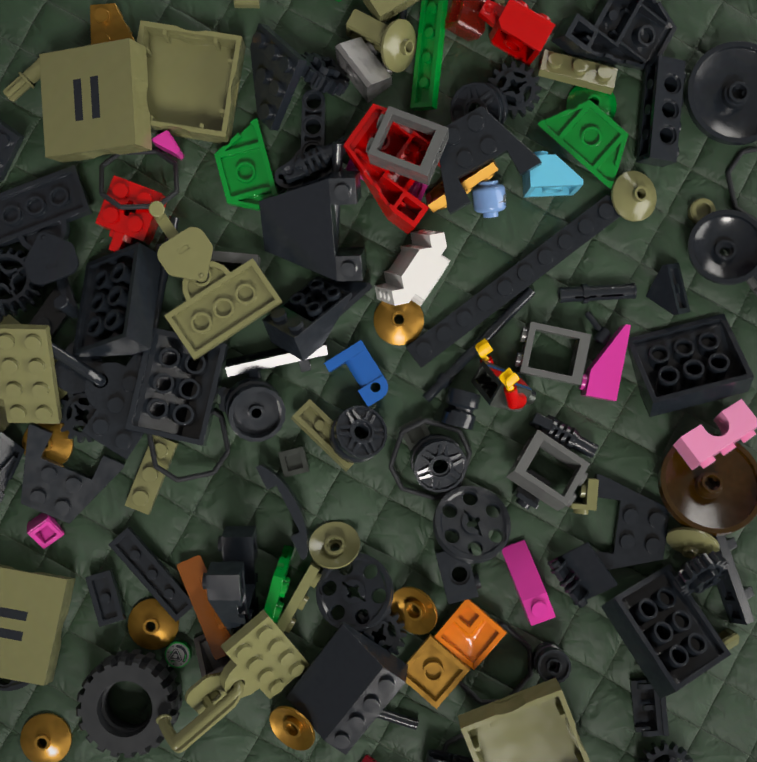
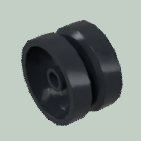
(267, 409)

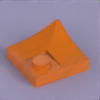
(470, 634)

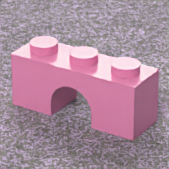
(700, 447)

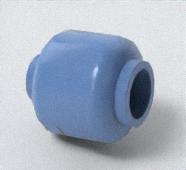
(489, 198)

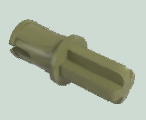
(23, 82)

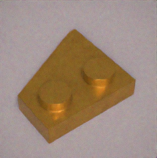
(107, 24)

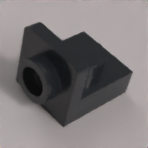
(525, 498)

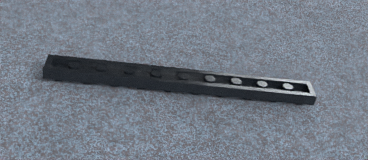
(513, 281)

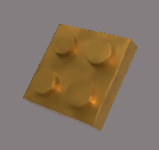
(434, 671)

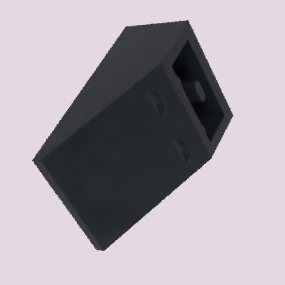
(307, 317)

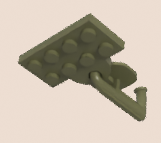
(212, 307)
(28, 374)
(259, 659)

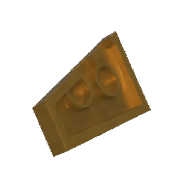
(436, 197)

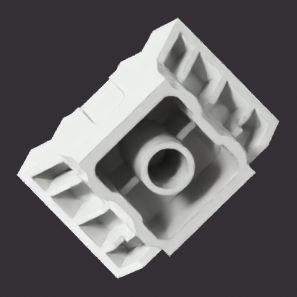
(415, 269)

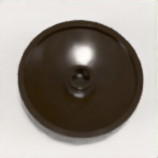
(711, 498)

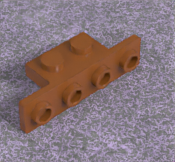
(213, 628)

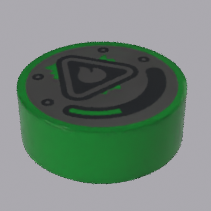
(178, 653)

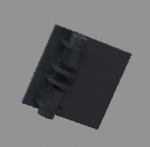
(582, 574)

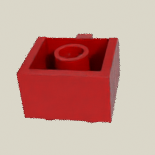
(517, 29)
(127, 226)

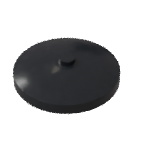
(724, 93)

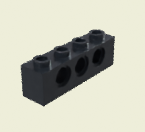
(661, 92)

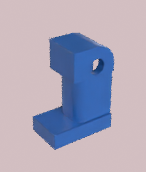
(363, 369)

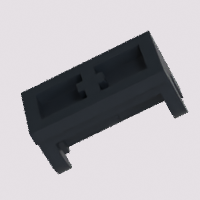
(648, 709)

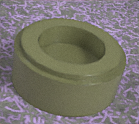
(699, 209)

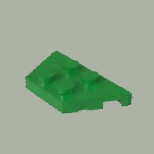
(589, 138)
(246, 169)
(279, 585)

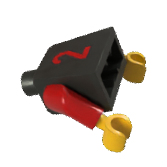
(499, 385)

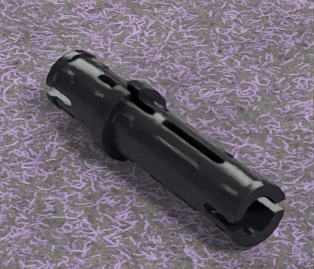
(597, 292)

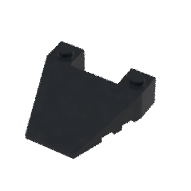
(618, 33)
(303, 228)
(234, 580)

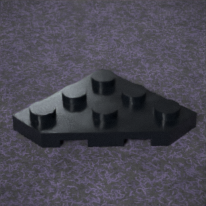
(275, 75)

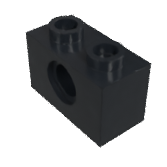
(457, 589)

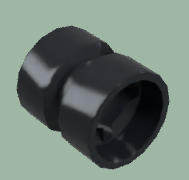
(460, 408)
(551, 662)

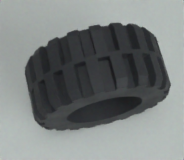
(101, 721)

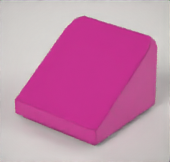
(167, 143)
(44, 530)

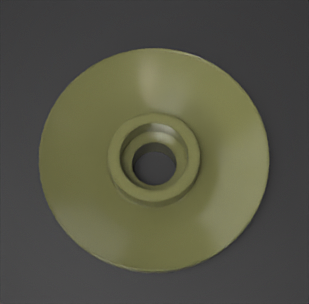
(398, 45)
(625, 196)
(330, 536)
(691, 541)

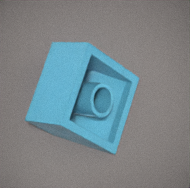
(550, 178)

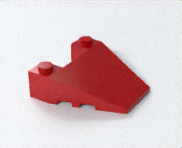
(386, 186)

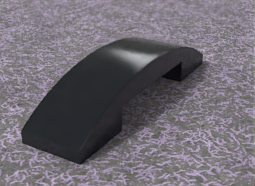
(271, 479)

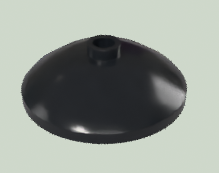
(726, 231)

